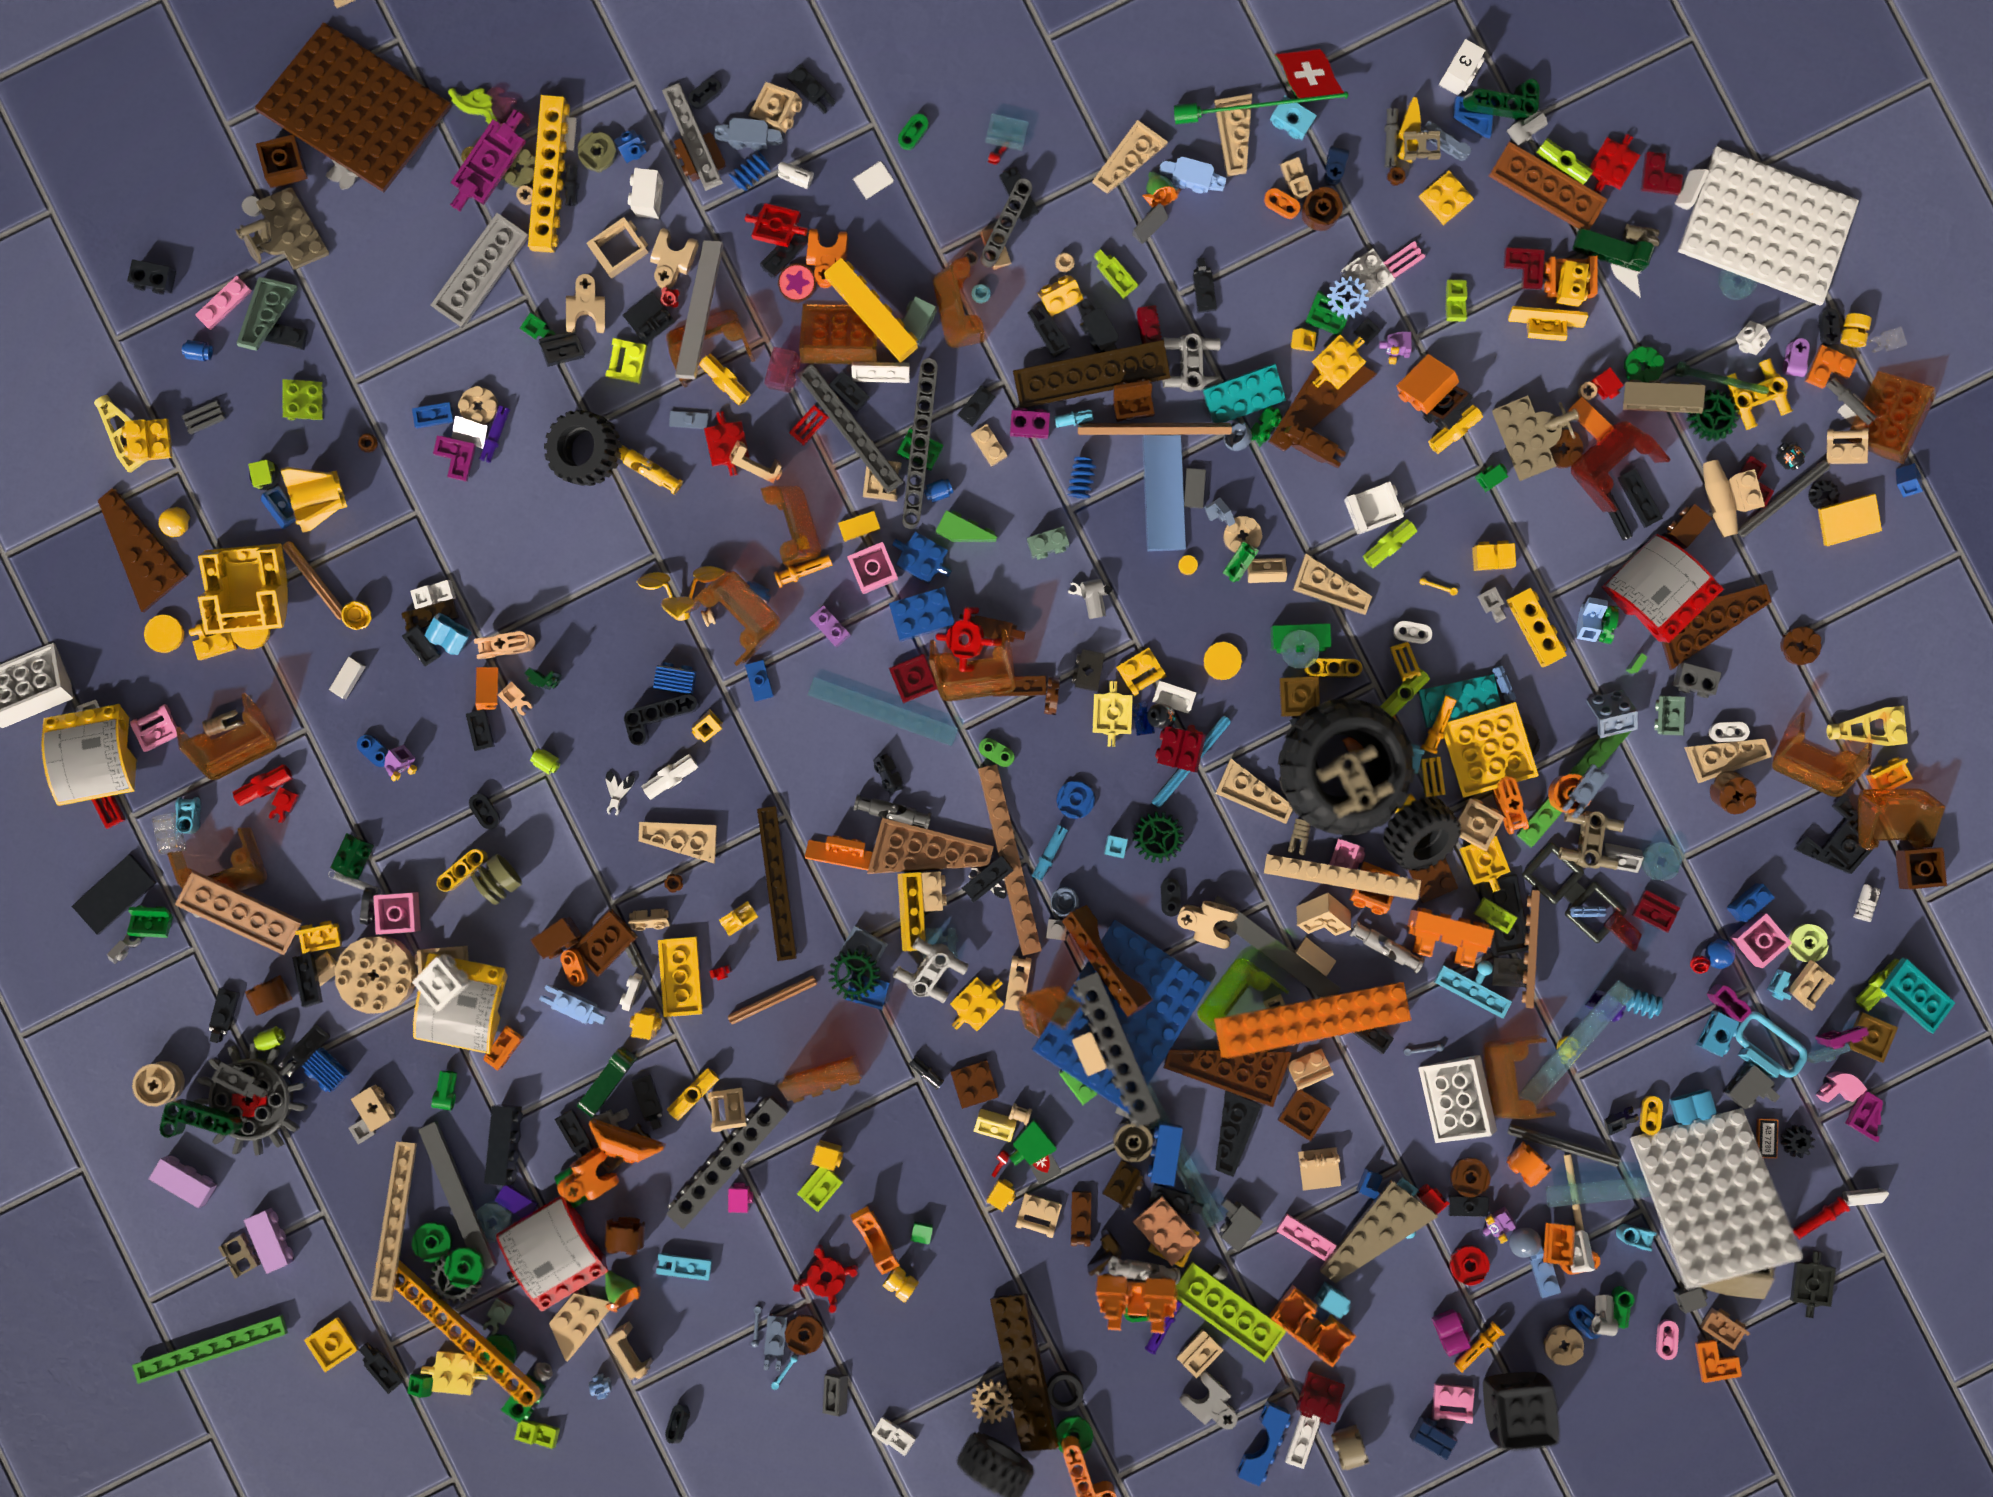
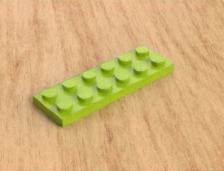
(1228, 1312)

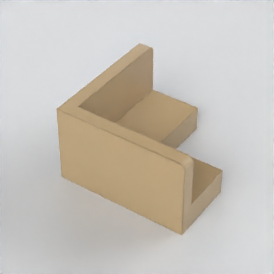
(1324, 913)

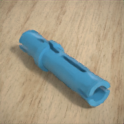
(1049, 853)

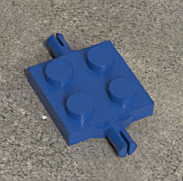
(922, 557)

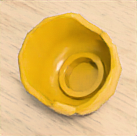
(174, 522)
(356, 615)

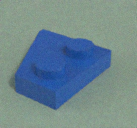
(1476, 121)

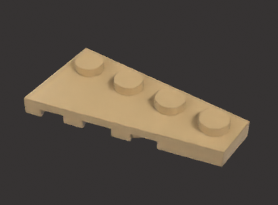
(1234, 133)
(1133, 152)
(1322, 583)
(1714, 759)
(1247, 790)
(687, 839)

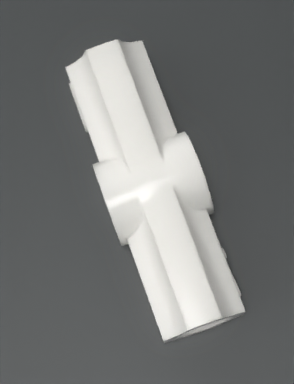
(669, 776)

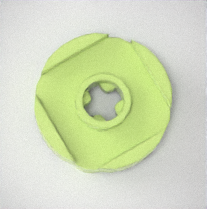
(1806, 932)

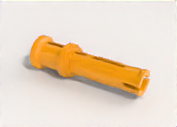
(793, 573)
(1436, 733)
(1488, 1338)

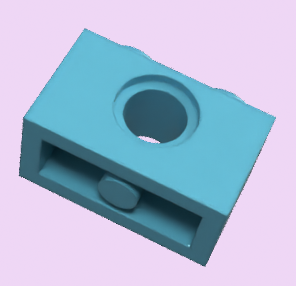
(1303, 116)
(1333, 1300)

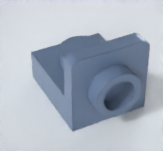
(1219, 510)

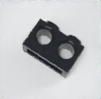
(152, 275)

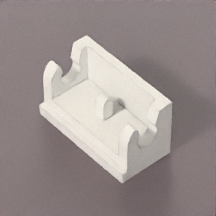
(1174, 696)

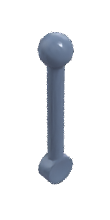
(1408, 1052)
(757, 1310)

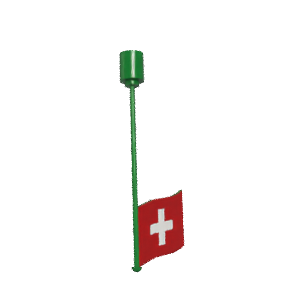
(1306, 73)

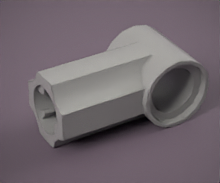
(1523, 130)
(1093, 594)
(1604, 1320)

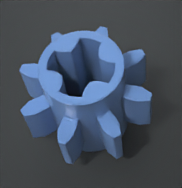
(600, 1386)

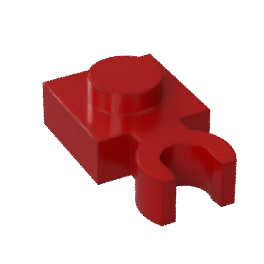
(284, 801)
(720, 973)

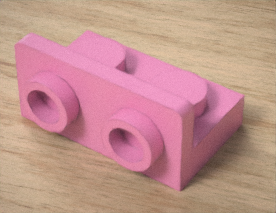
(1347, 855)

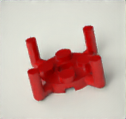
(976, 639)
(821, 1287)

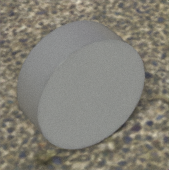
(249, 206)

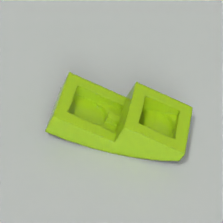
(1456, 300)
(537, 1433)

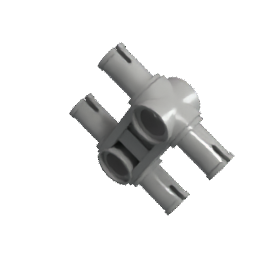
(1191, 362)
(930, 970)

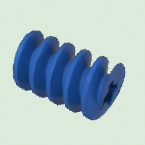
(750, 171)
(1081, 477)

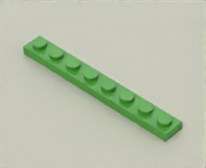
(1547, 814)
(210, 1349)

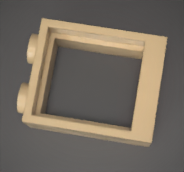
(608, 234)

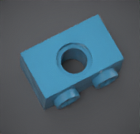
(1708, 1039)

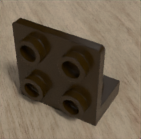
(1123, 1184)
(1112, 1250)

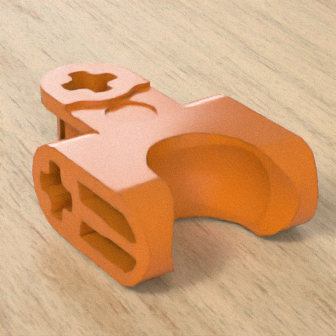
(825, 257)
(1504, 795)
(584, 1179)

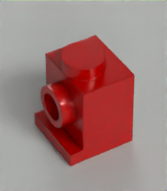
(1431, 1198)

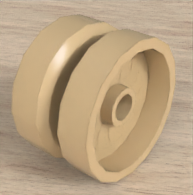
(158, 1083)

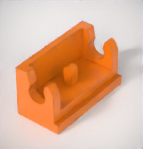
(486, 687)
(503, 1048)
(1559, 1244)

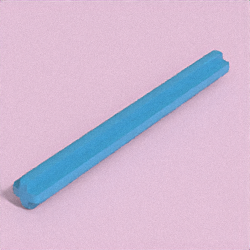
(1179, 776)

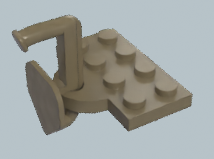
(283, 231)
(1528, 435)

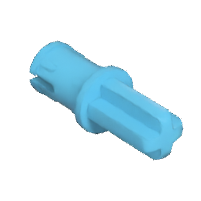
(1074, 418)

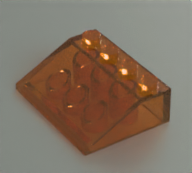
(835, 336)
(1900, 413)
(820, 1078)

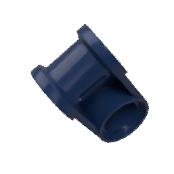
(1336, 163)

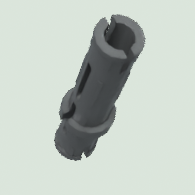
(1391, 137)
(1851, 401)

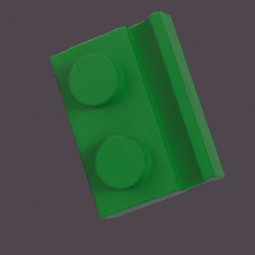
(933, 450)

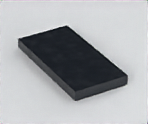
(114, 894)
(1510, 900)

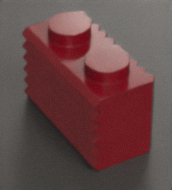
(1149, 324)

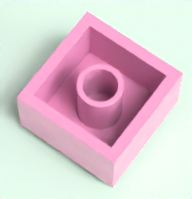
(872, 568)
(397, 913)
(1760, 940)

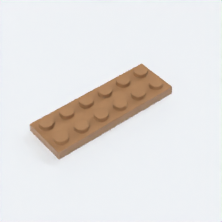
(238, 912)

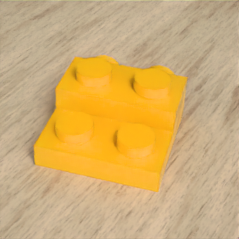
(147, 439)

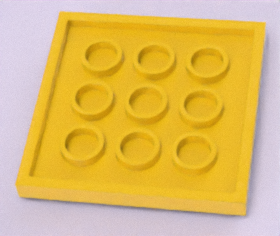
(1489, 748)

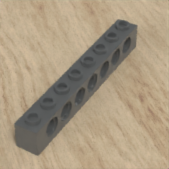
(1148, 1112)
(682, 1215)

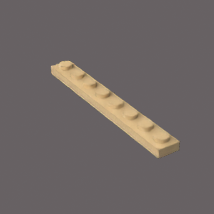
(1342, 877)
(393, 1221)

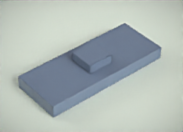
(688, 420)

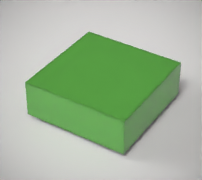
(1636, 663)

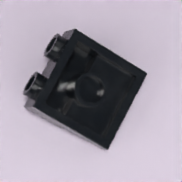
(1447, 411)

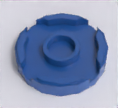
(1075, 799)

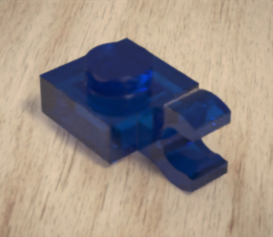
(1141, 722)

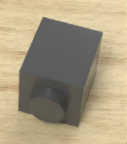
(1691, 1298)

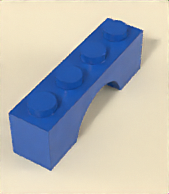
(1254, 1465)

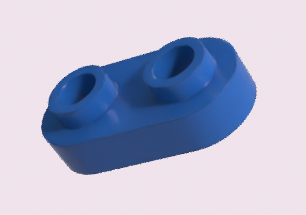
(373, 750)
(1583, 1321)

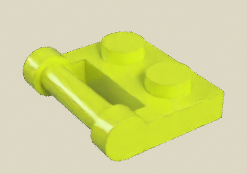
(632, 362)

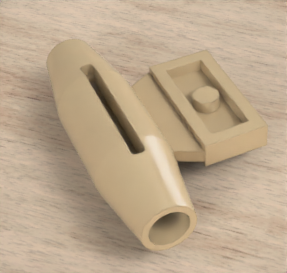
(1727, 496)

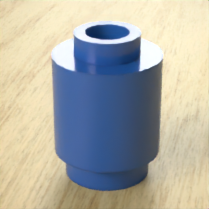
(197, 350)
(938, 490)
(762, 591)

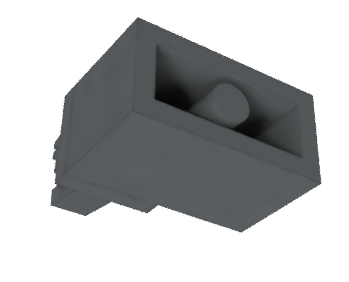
(1749, 1085)
(1241, 1226)

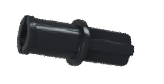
(926, 1072)

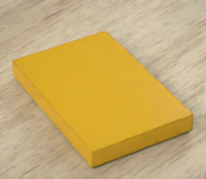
(1849, 519)

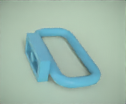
(1761, 1060)

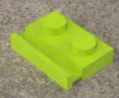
(820, 1188)

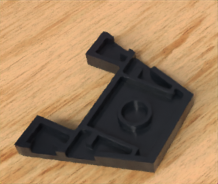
(1842, 848)

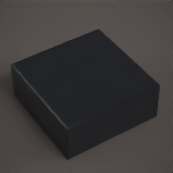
(1367, 331)

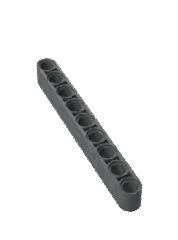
(919, 434)

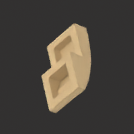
(1296, 178)

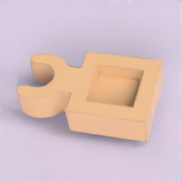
(514, 697)

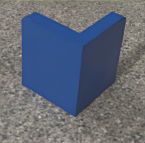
(1909, 480)
(1369, 1183)

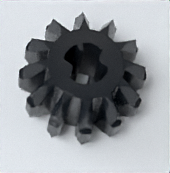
(1790, 1141)

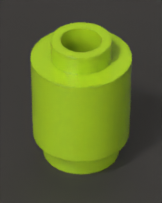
(545, 761)
(269, 1038)

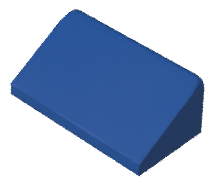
(279, 506)

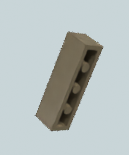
(1664, 396)

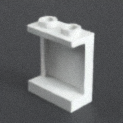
(1374, 507)

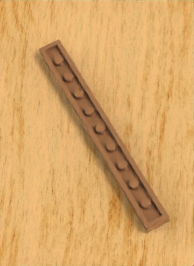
(1007, 847)

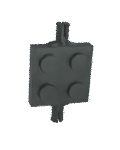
(1813, 1284)

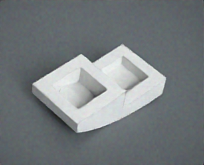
(433, 594)
(894, 1436)

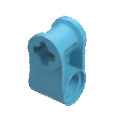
(186, 813)
(1639, 1237)

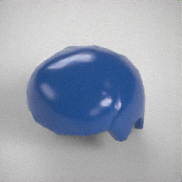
(1720, 953)

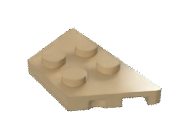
(577, 1321)

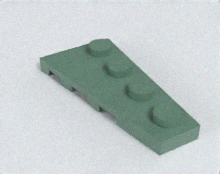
(264, 310)

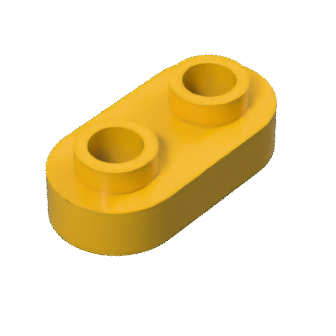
(1651, 1114)

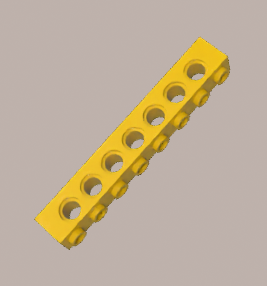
(548, 107)

